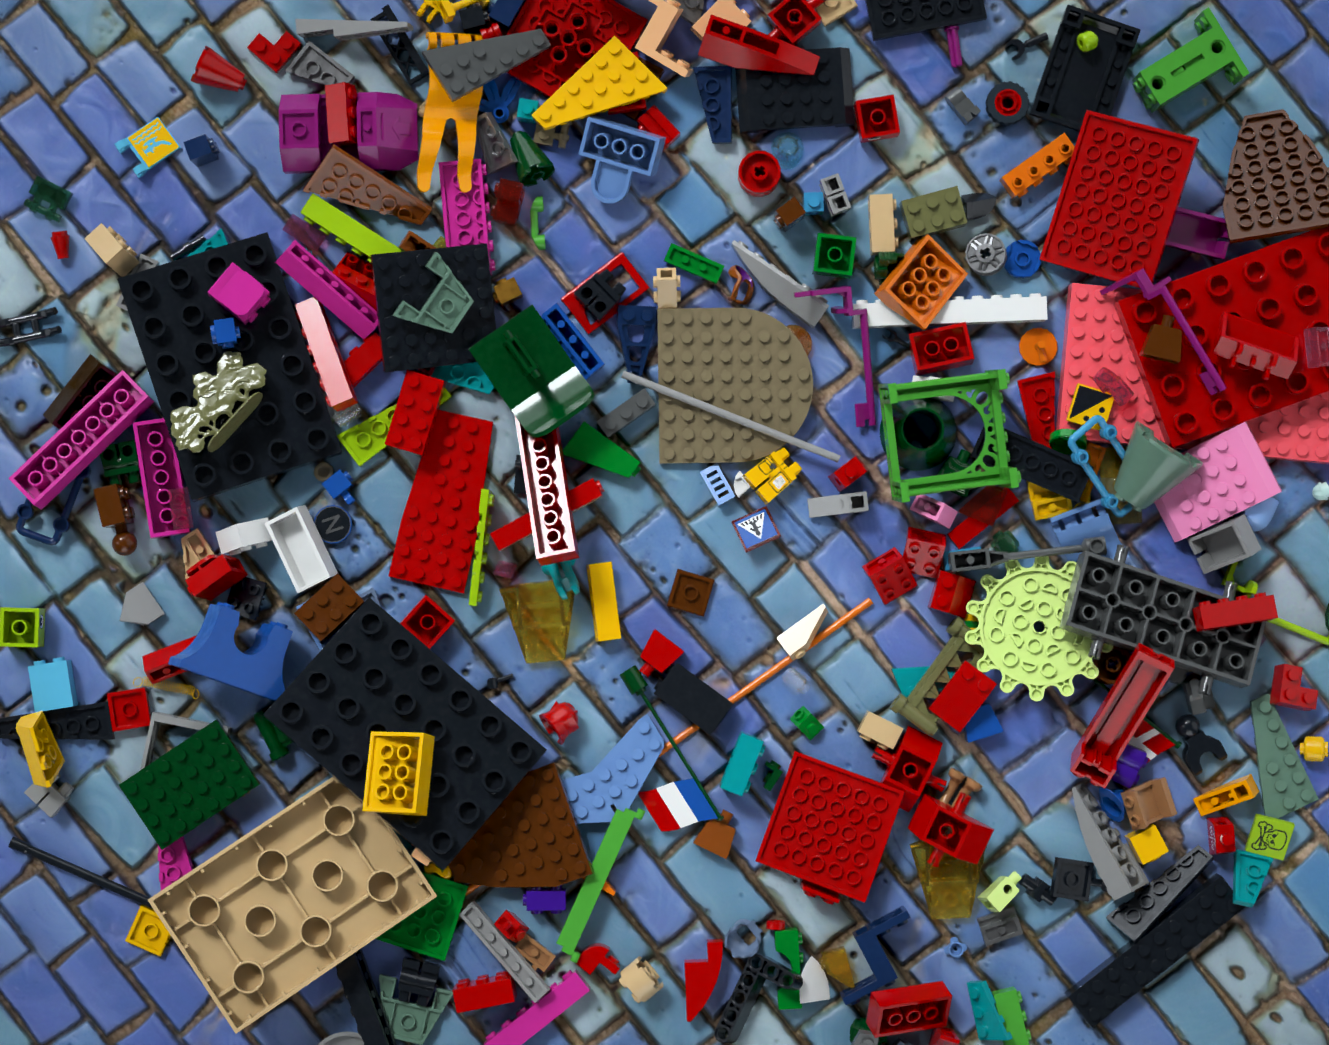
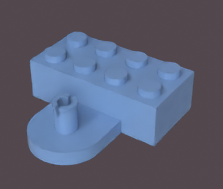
(618, 154)

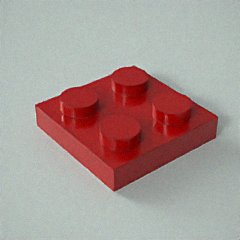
(129, 709)

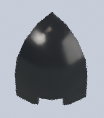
(978, 204)

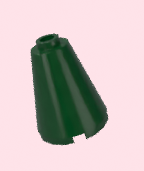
(532, 161)

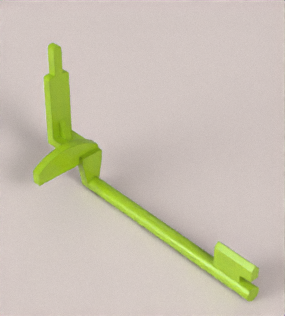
(1251, 587)

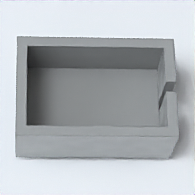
(1225, 544)

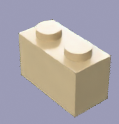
(880, 730)

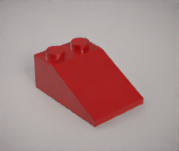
(962, 696)

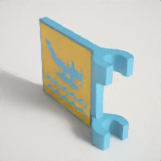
(150, 145)

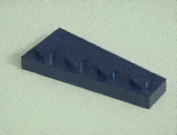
(716, 96)

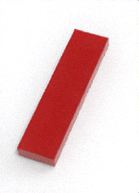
(970, 527)

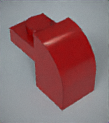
(596, 954)

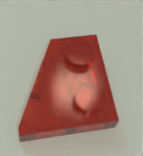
(985, 505)

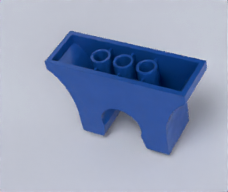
(218, 658)

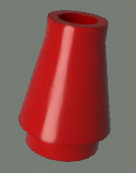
(61, 244)

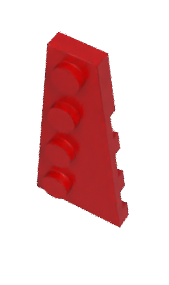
(1038, 404)

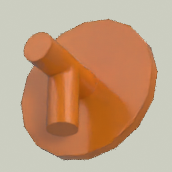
(1038, 346)

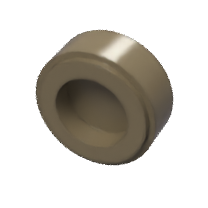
(323, 471)

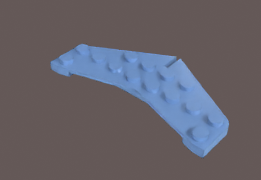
(617, 776)

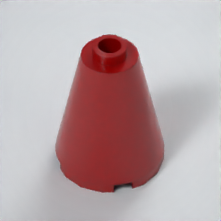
(217, 72)

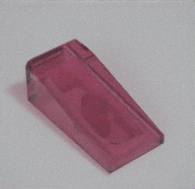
(505, 569)

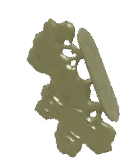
(216, 397)

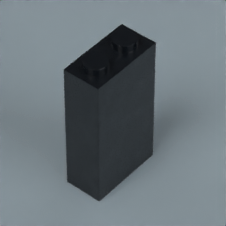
(692, 698)

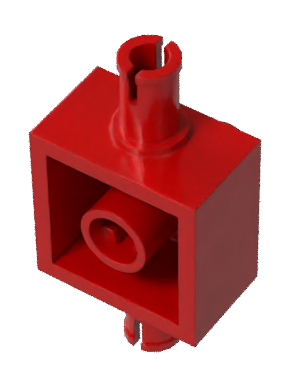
(794, 31)

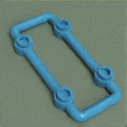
(1081, 457)

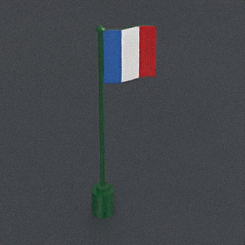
(679, 801)

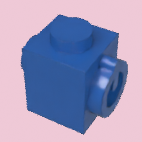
(225, 333)

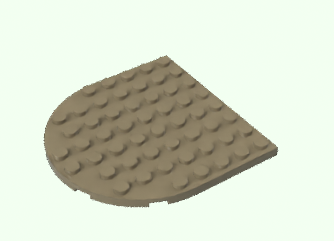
(734, 363)

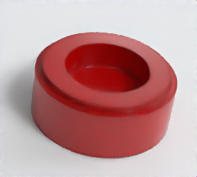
(776, 924)

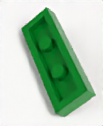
(694, 263)

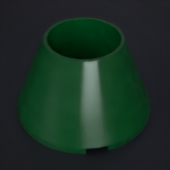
(916, 458)

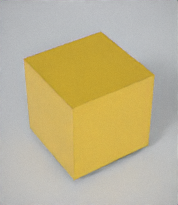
(1146, 844)

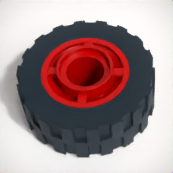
(1015, 94)

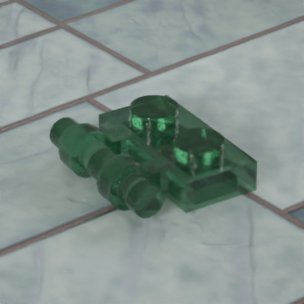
(51, 193)

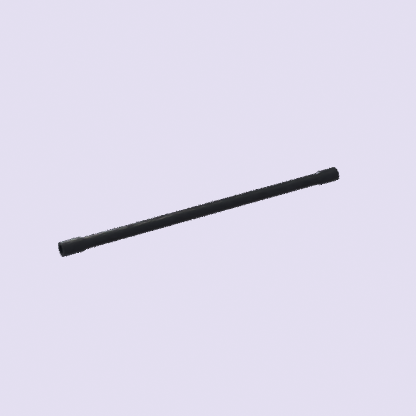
(25, 848)

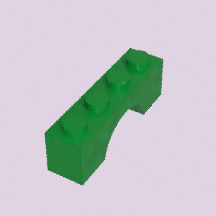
(787, 943)

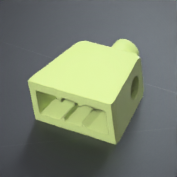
(994, 896)

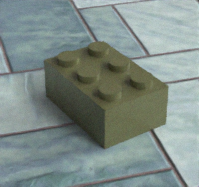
(933, 213)

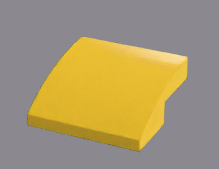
(1046, 503)

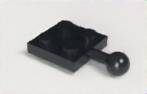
(1073, 879)

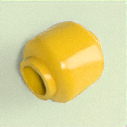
(1314, 748)

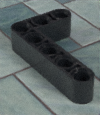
(751, 992)

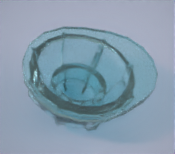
(787, 150)

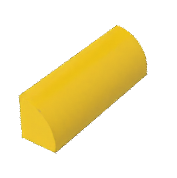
(603, 601)

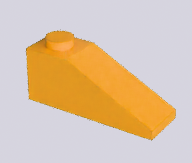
(1227, 795)

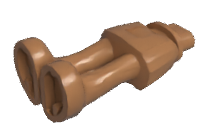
(956, 778)

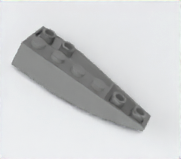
(781, 286)

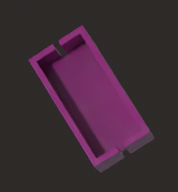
(1198, 234)

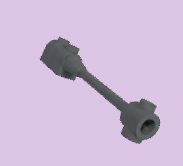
(985, 559)

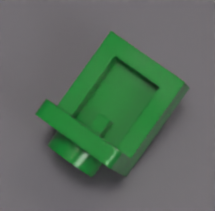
(806, 723)

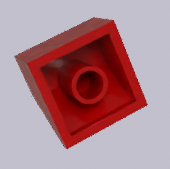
(951, 593)

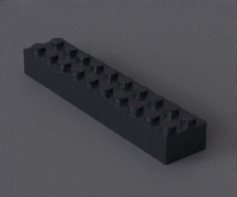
(1155, 952)

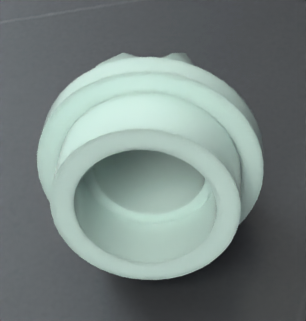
(1321, 491)

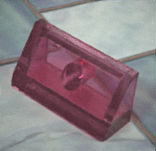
(1317, 346)

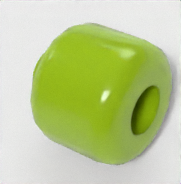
(1087, 41)

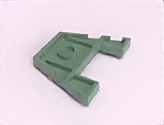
(444, 306)
(408, 1019)

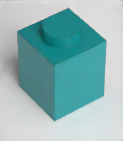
(526, 109)

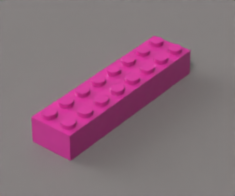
(81, 440)

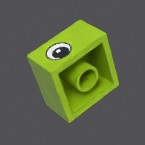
(22, 627)

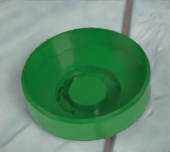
(1061, 444)

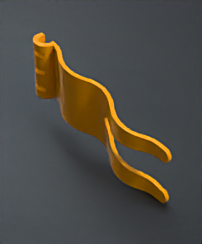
(441, 108)

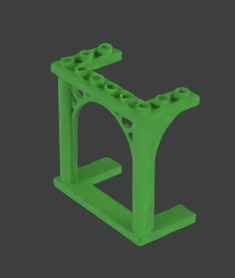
(999, 474)

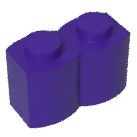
(1129, 765)

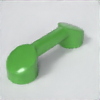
(537, 206)

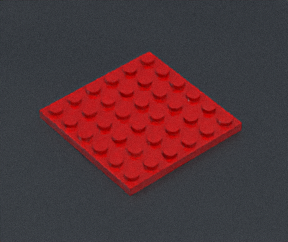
(830, 826)

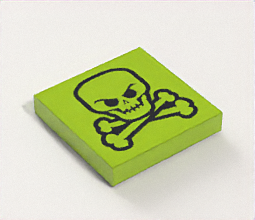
(1269, 837)

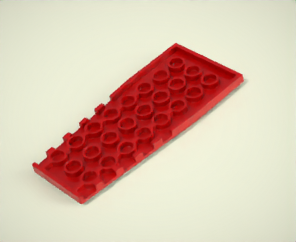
(443, 505)

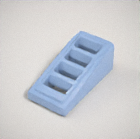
(730, 495)

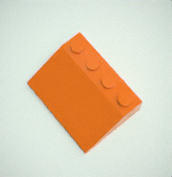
(921, 282)

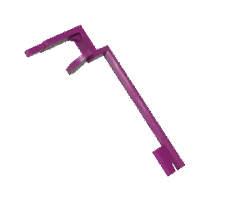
(1210, 377)
(862, 410)

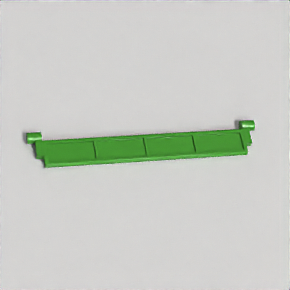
(594, 883)

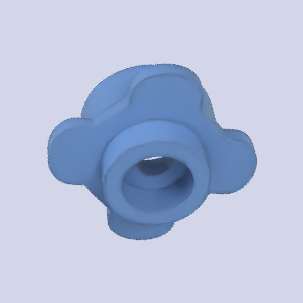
(956, 954)

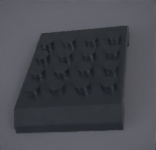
(1079, 79)
(797, 100)

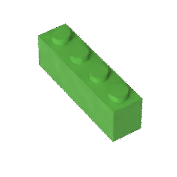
(1008, 1006)

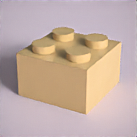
(112, 249)

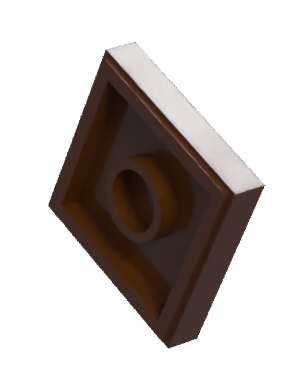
(690, 592)

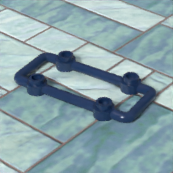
(60, 524)

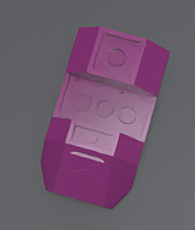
(384, 132)

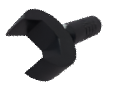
(1028, 43)

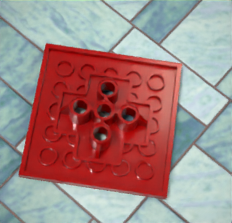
(601, 23)

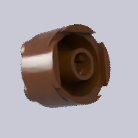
(1116, 655)

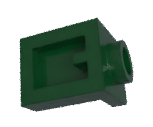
(771, 778)

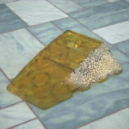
(539, 619)
(947, 888)

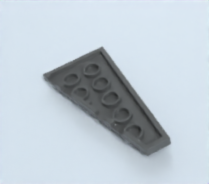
(475, 63)

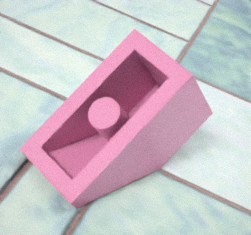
(934, 510)

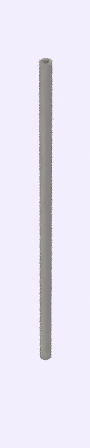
(730, 416)

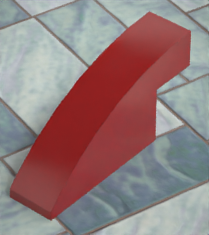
(701, 977)

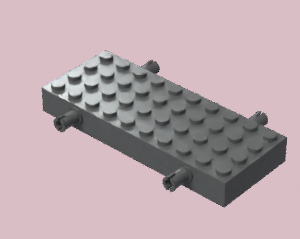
(1134, 606)

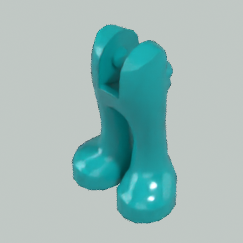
(564, 584)

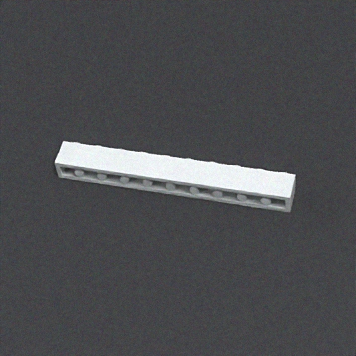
(960, 310)

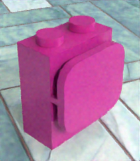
(239, 293)

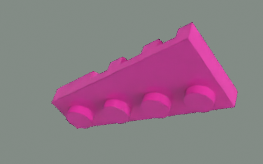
(173, 862)

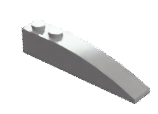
(1111, 857)

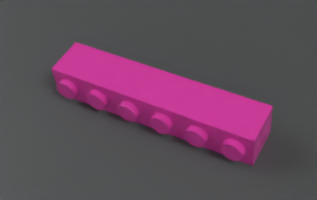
(328, 289)
(541, 1013)

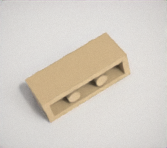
(882, 223)

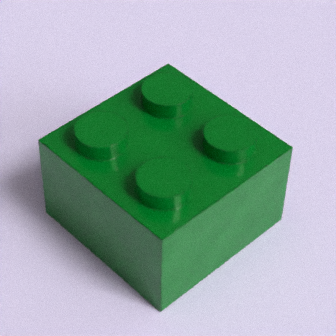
(834, 255)

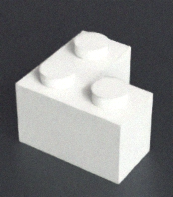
(243, 536)

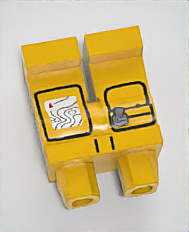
(776, 470)

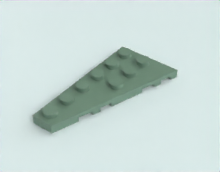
(1280, 771)

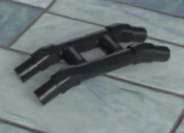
(37, 333)

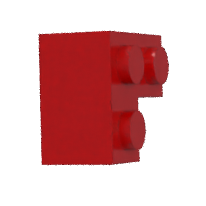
(1287, 689)

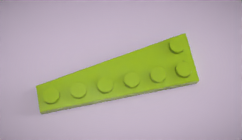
(369, 437)
(478, 577)

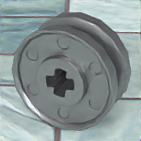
(982, 244)

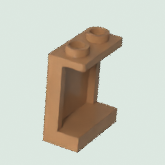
(1148, 803)

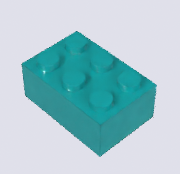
(742, 764)

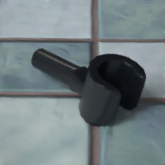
(893, 337)
(492, 683)

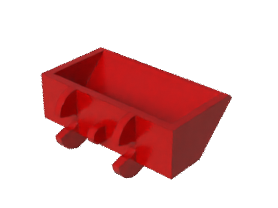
(1256, 346)

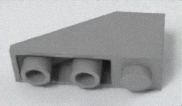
(838, 504)

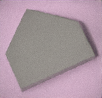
(140, 606)

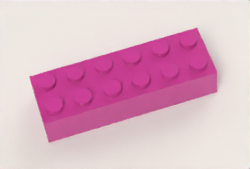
(158, 472)

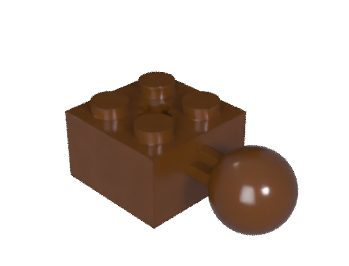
(117, 513)

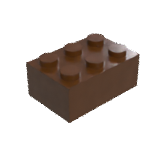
(329, 608)

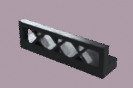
(408, 47)

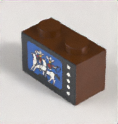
(789, 214)

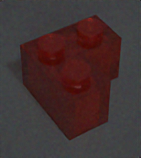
(509, 202)

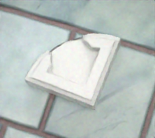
(740, 484)

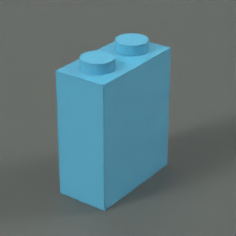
(52, 684)

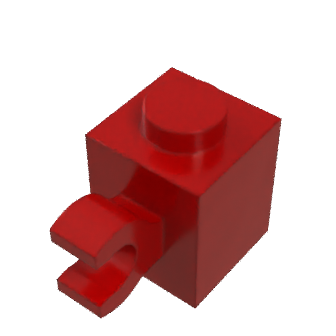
(511, 926)

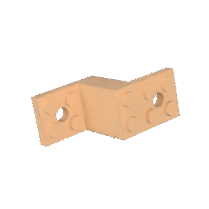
(657, 33)

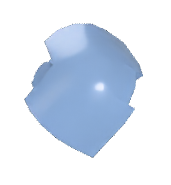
(1260, 514)

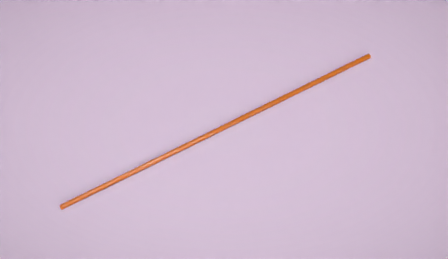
(759, 680)

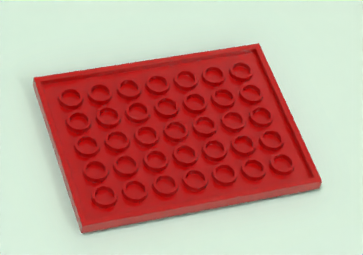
(1118, 198)

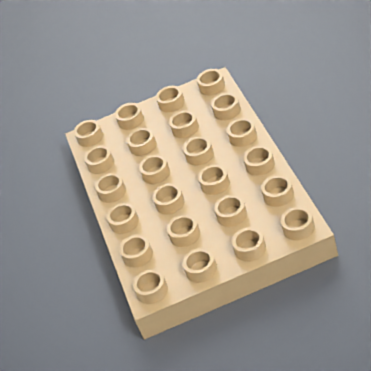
(290, 901)

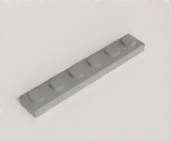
(504, 951)

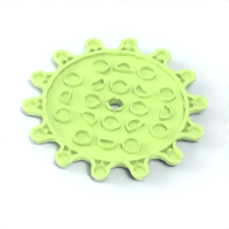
(1009, 634)

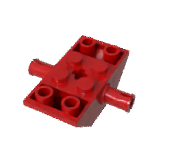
(915, 750)
(967, 836)

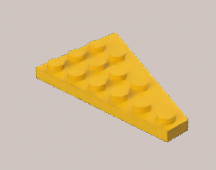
(604, 82)

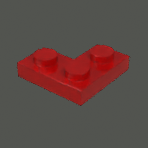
(275, 55)

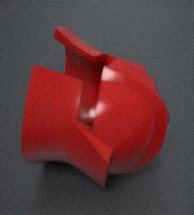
(560, 719)

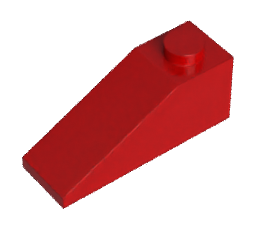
(943, 1036)

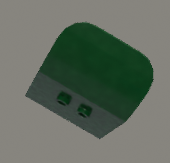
(533, 373)

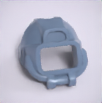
(737, 945)

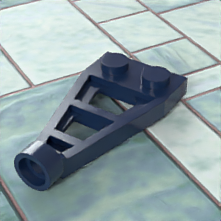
(635, 316)

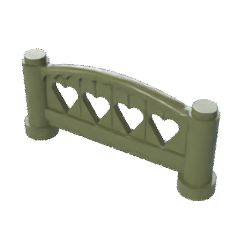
(913, 706)

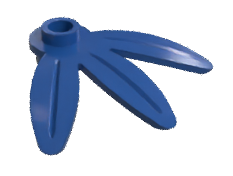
(496, 102)

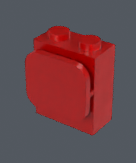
(214, 576)

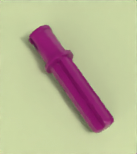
(954, 46)

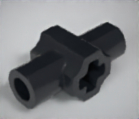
(1037, 889)

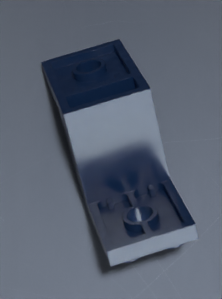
(874, 954)

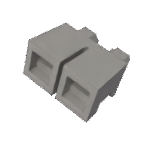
(834, 195)
(50, 798)

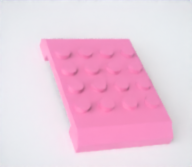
(1227, 482)

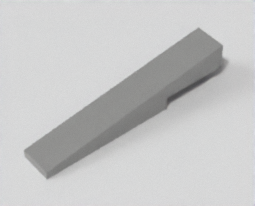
(349, 28)

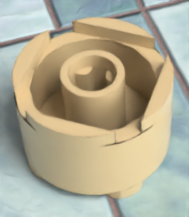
(641, 980)

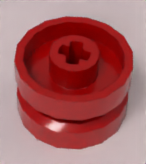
(759, 162)

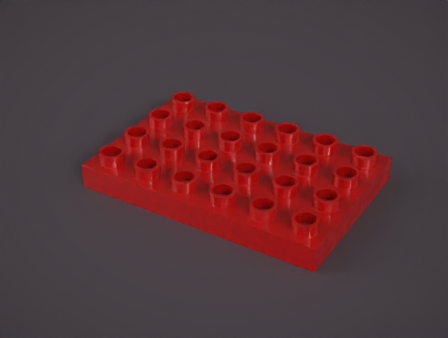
(1273, 286)

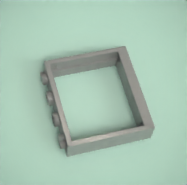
(158, 717)

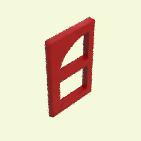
(578, 310)

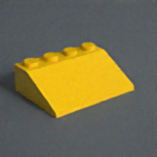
(398, 773)

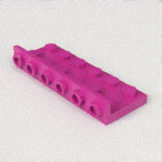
(466, 212)

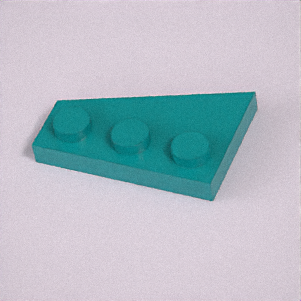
(1248, 876)
(987, 1020)

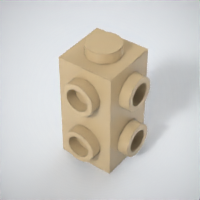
(666, 285)

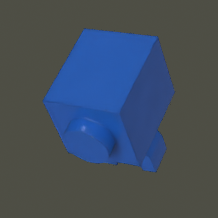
(338, 486)

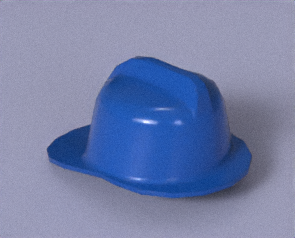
(1112, 803)

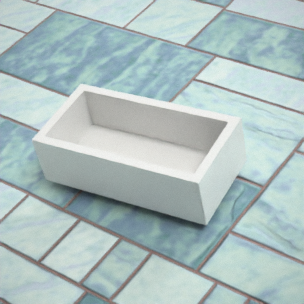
(301, 548)

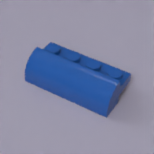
(572, 341)

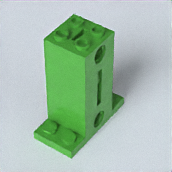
(1190, 65)

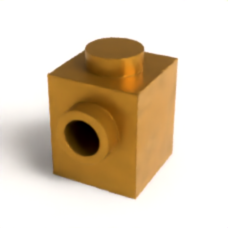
(506, 291)

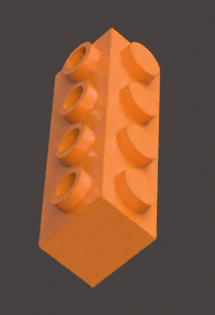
(1037, 166)

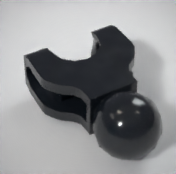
(1197, 743)

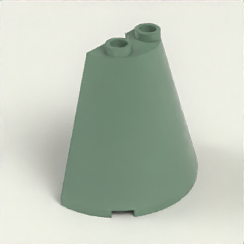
(1150, 469)

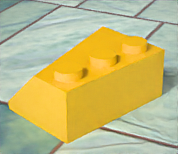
(40, 748)

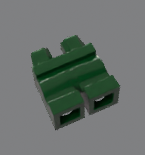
(120, 460)

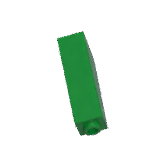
(599, 451)

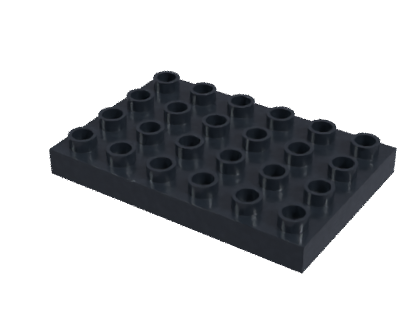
(173, 330)
(389, 681)

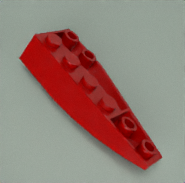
(753, 50)
(358, 276)

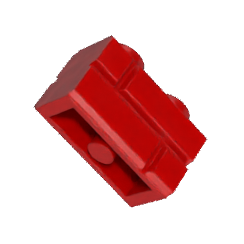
(656, 123)

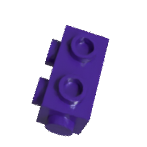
(545, 899)

